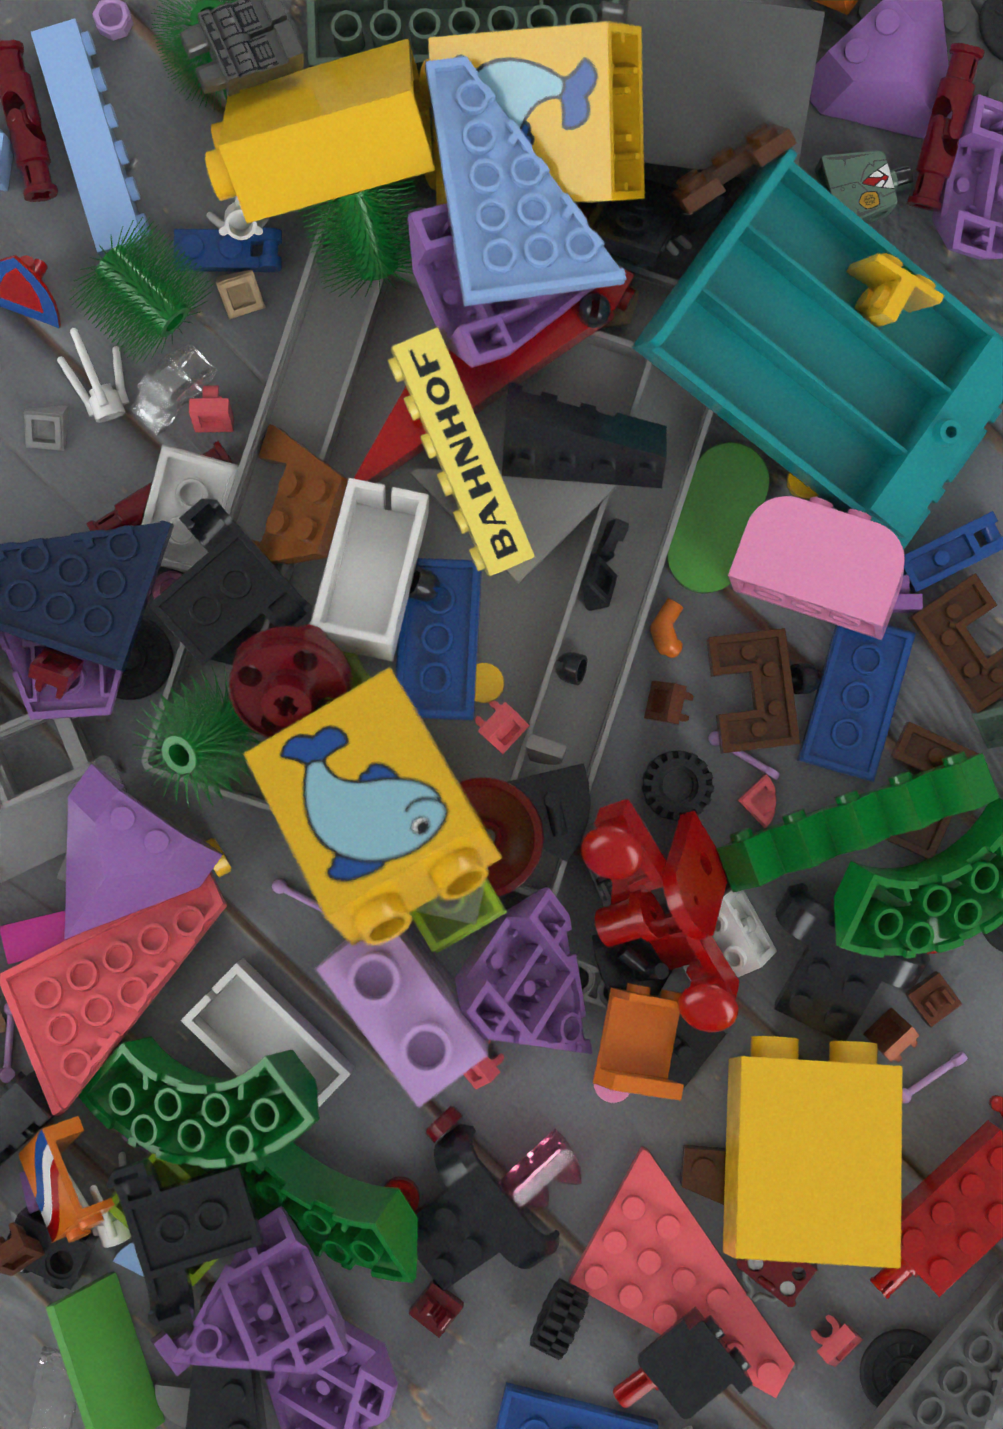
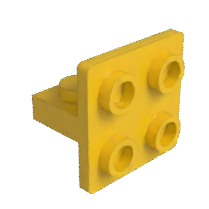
(891, 289)

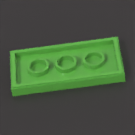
(104, 1357)

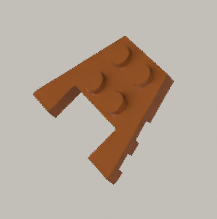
(305, 504)

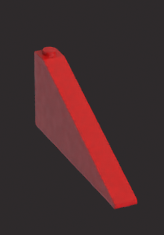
(488, 382)

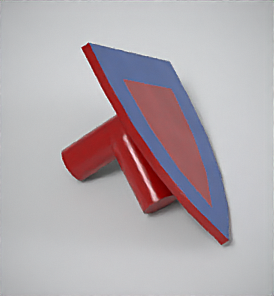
(25, 291)

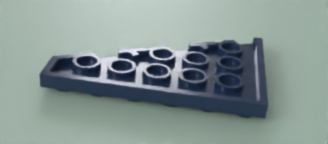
(82, 589)

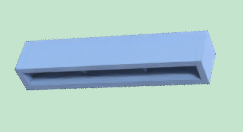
(89, 134)

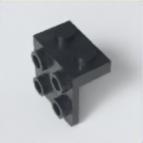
(694, 1363)

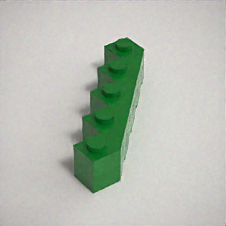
(857, 821)

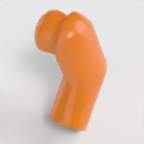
(663, 631)

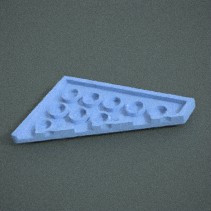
(506, 212)

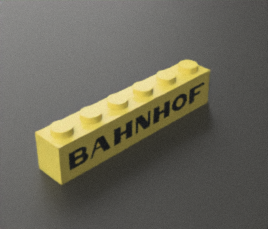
(461, 451)

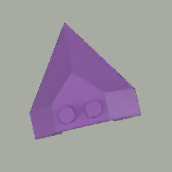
(886, 68)
(124, 855)
(524, 980)
(269, 1309)
(343, 1395)

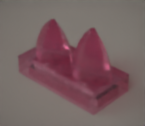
(547, 1161)

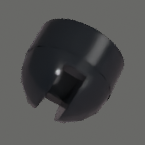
(585, 307)
(423, 585)
(573, 667)
(810, 675)

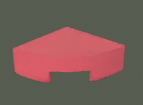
(760, 801)

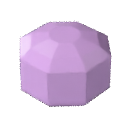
(113, 19)

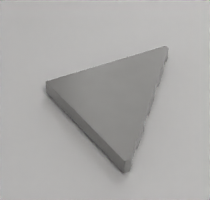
(544, 507)

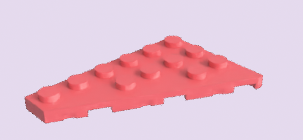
(94, 987)
(660, 1264)

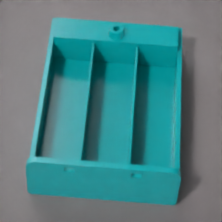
(782, 355)

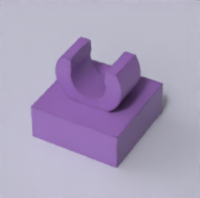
(907, 602)
(168, 1348)

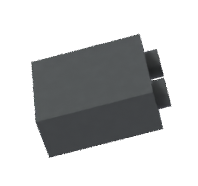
(719, 73)

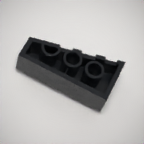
(579, 443)
(21, 1113)
(225, 1395)

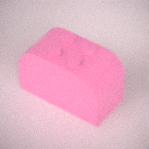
(821, 563)

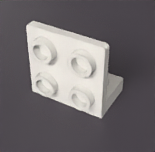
(741, 934)

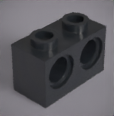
(49, 1266)

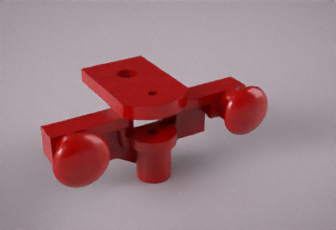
(694, 891)

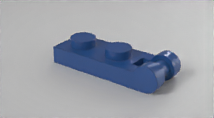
(228, 254)
(952, 552)

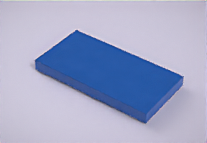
(441, 643)
(856, 701)
(537, 1409)

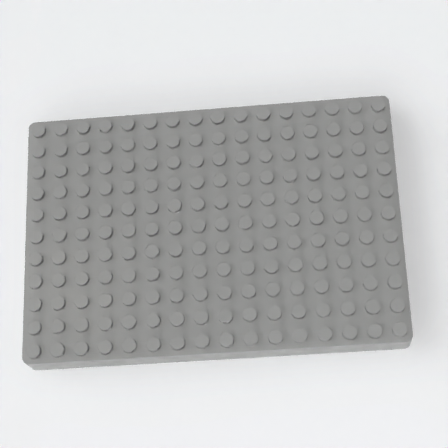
(335, 395)

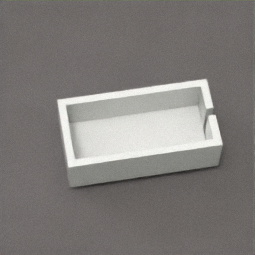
(371, 568)
(257, 1021)

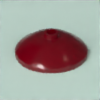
(515, 826)

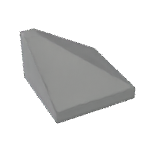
(46, 427)

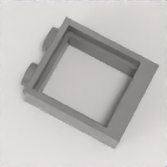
(71, 735)

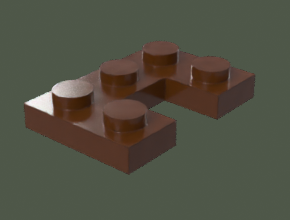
(761, 147)
(945, 633)
(768, 664)
(924, 751)

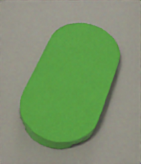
(721, 498)

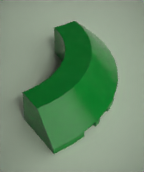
(928, 902)
(198, 1115)
(337, 1213)

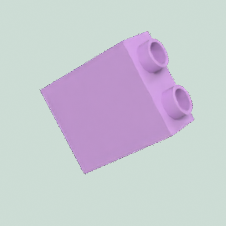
(406, 1010)

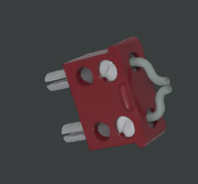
(776, 1278)

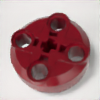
(286, 679)

